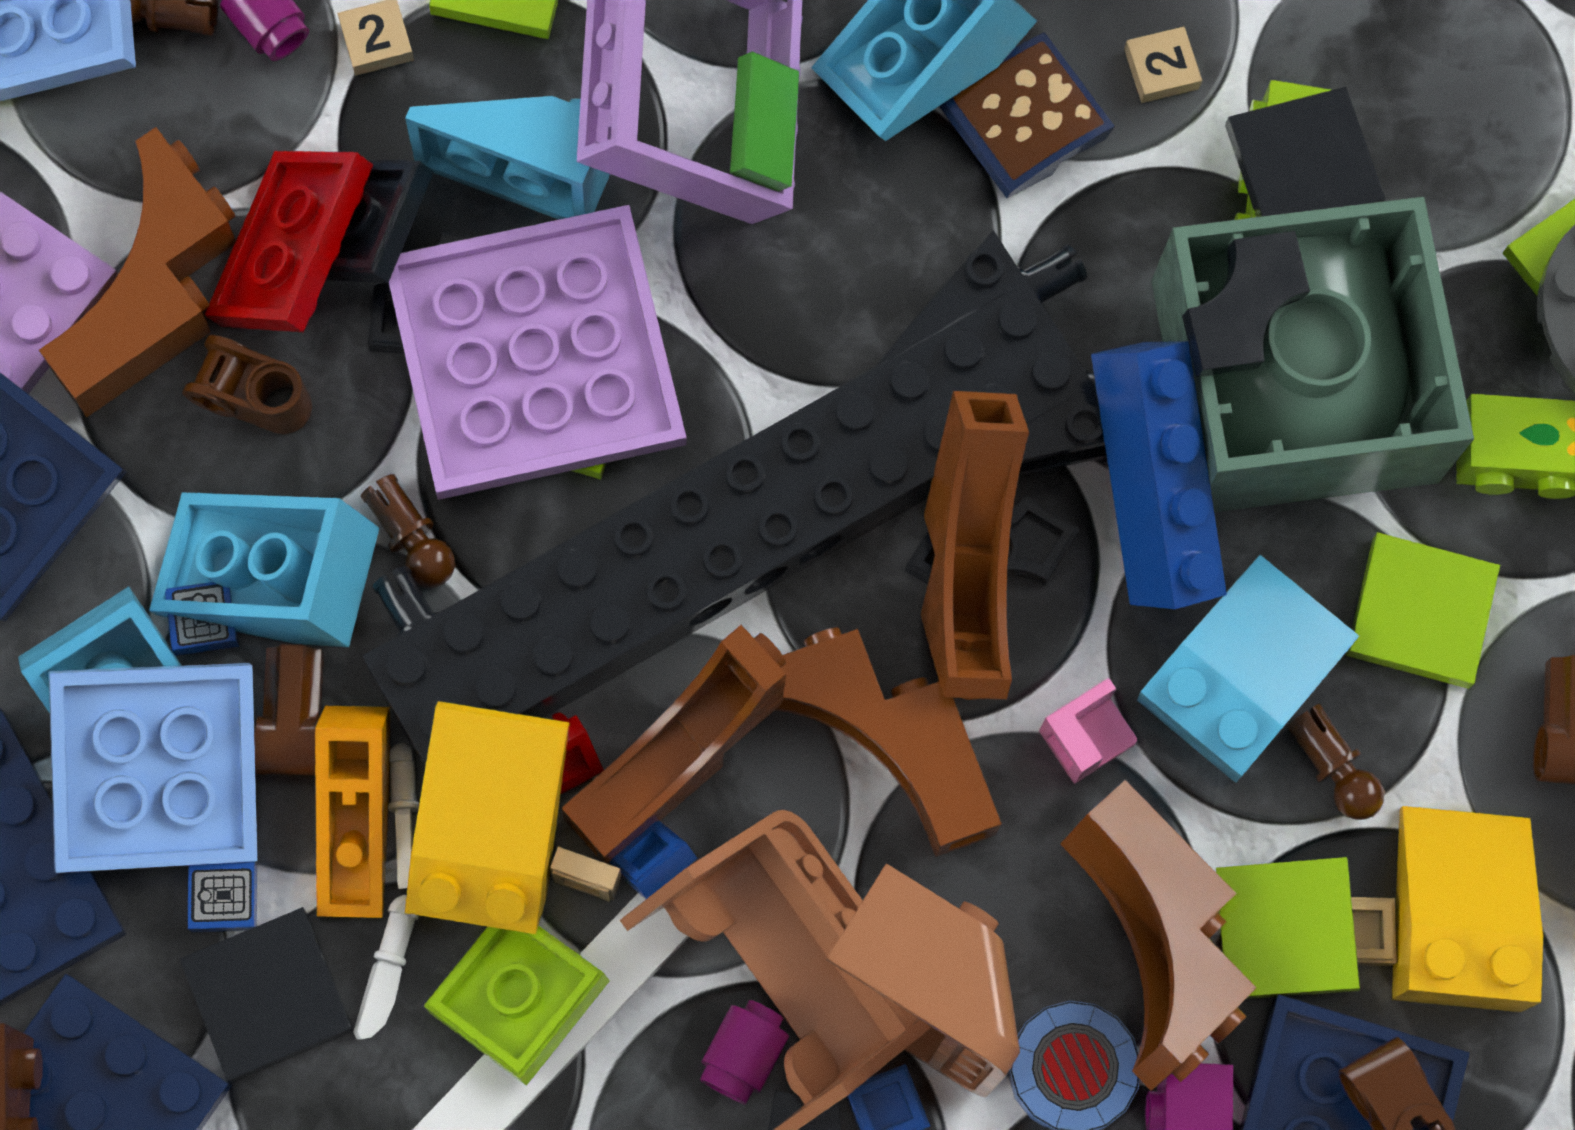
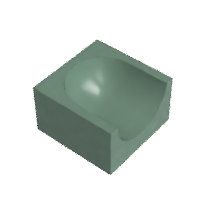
(1354, 375)

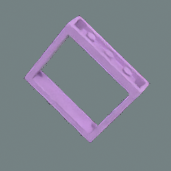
(612, 108)

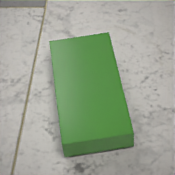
(764, 122)

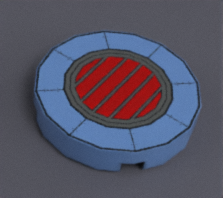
(1074, 1067)

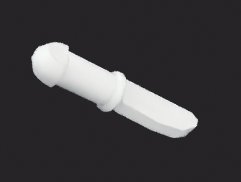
(403, 804)
(386, 972)

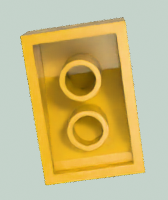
(487, 818)
(1467, 911)

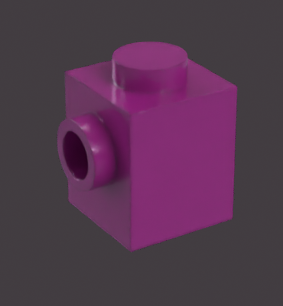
(1196, 1103)

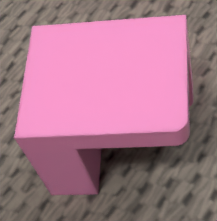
(1088, 732)

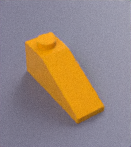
(352, 810)

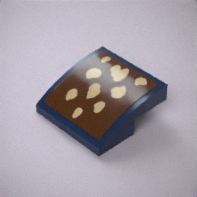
(1027, 116)

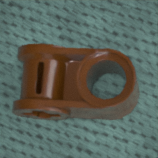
(238, 382)
(1393, 1090)

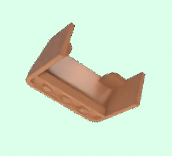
(783, 914)
(941, 969)

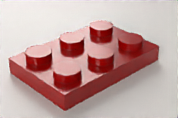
(289, 240)

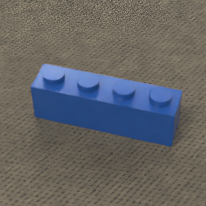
(1159, 474)

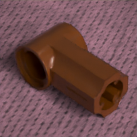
(290, 710)
(1556, 736)

